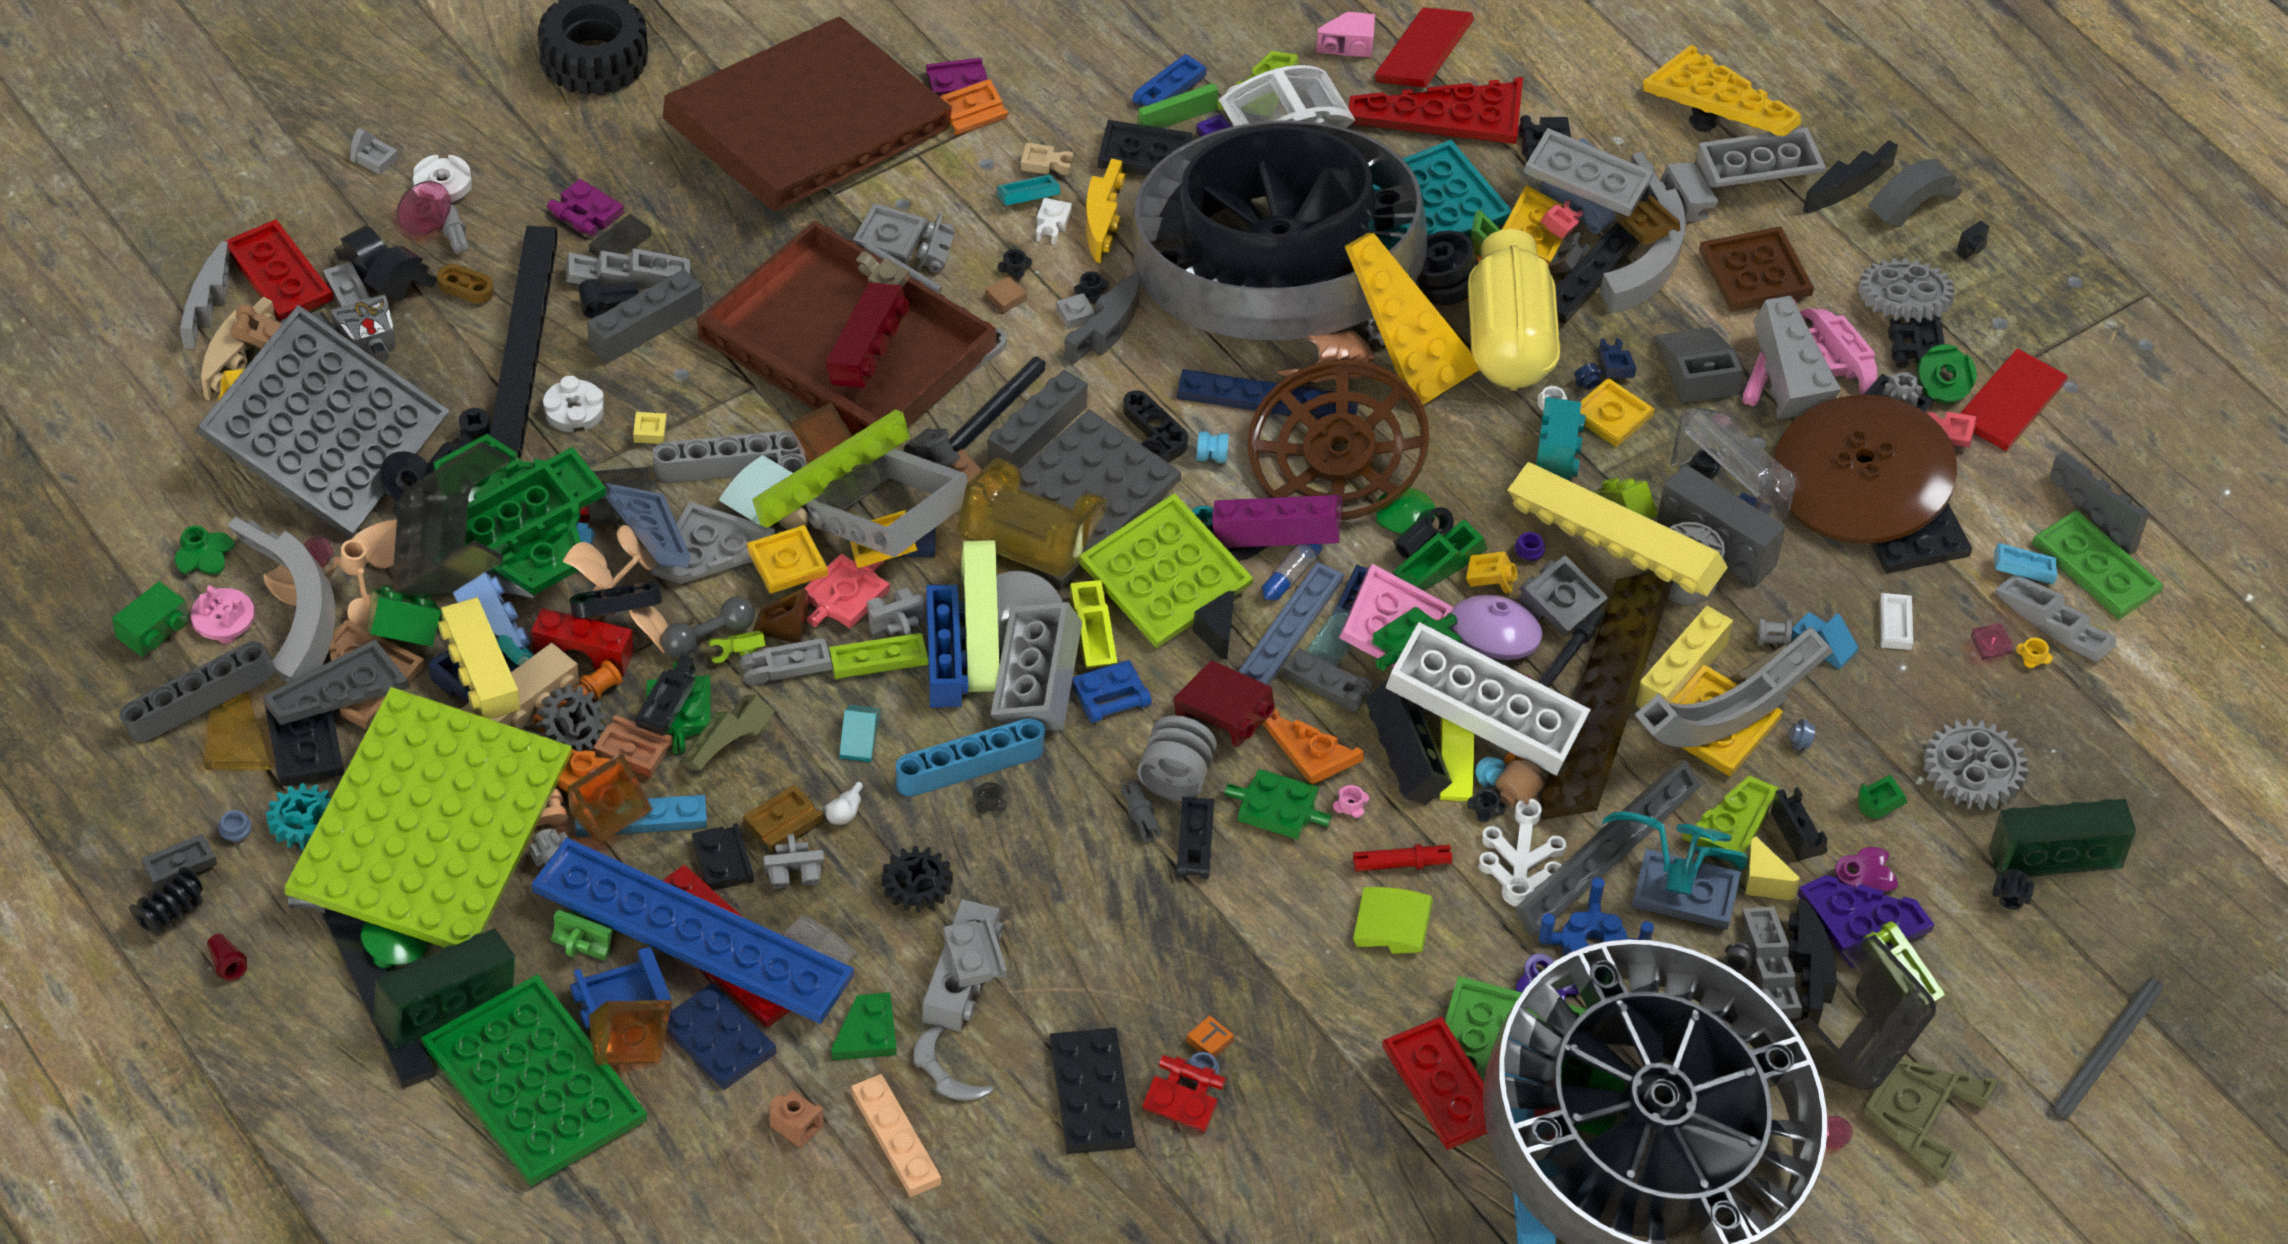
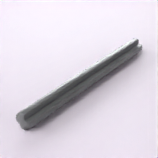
(2108, 1048)

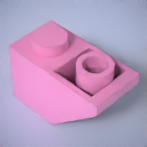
(1347, 35)

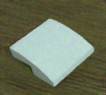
(749, 483)

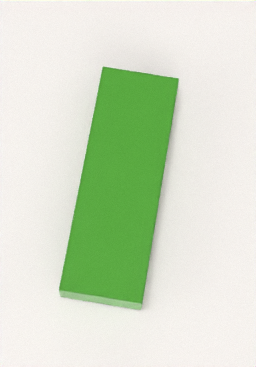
(1179, 107)

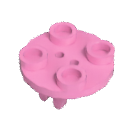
(230, 606)

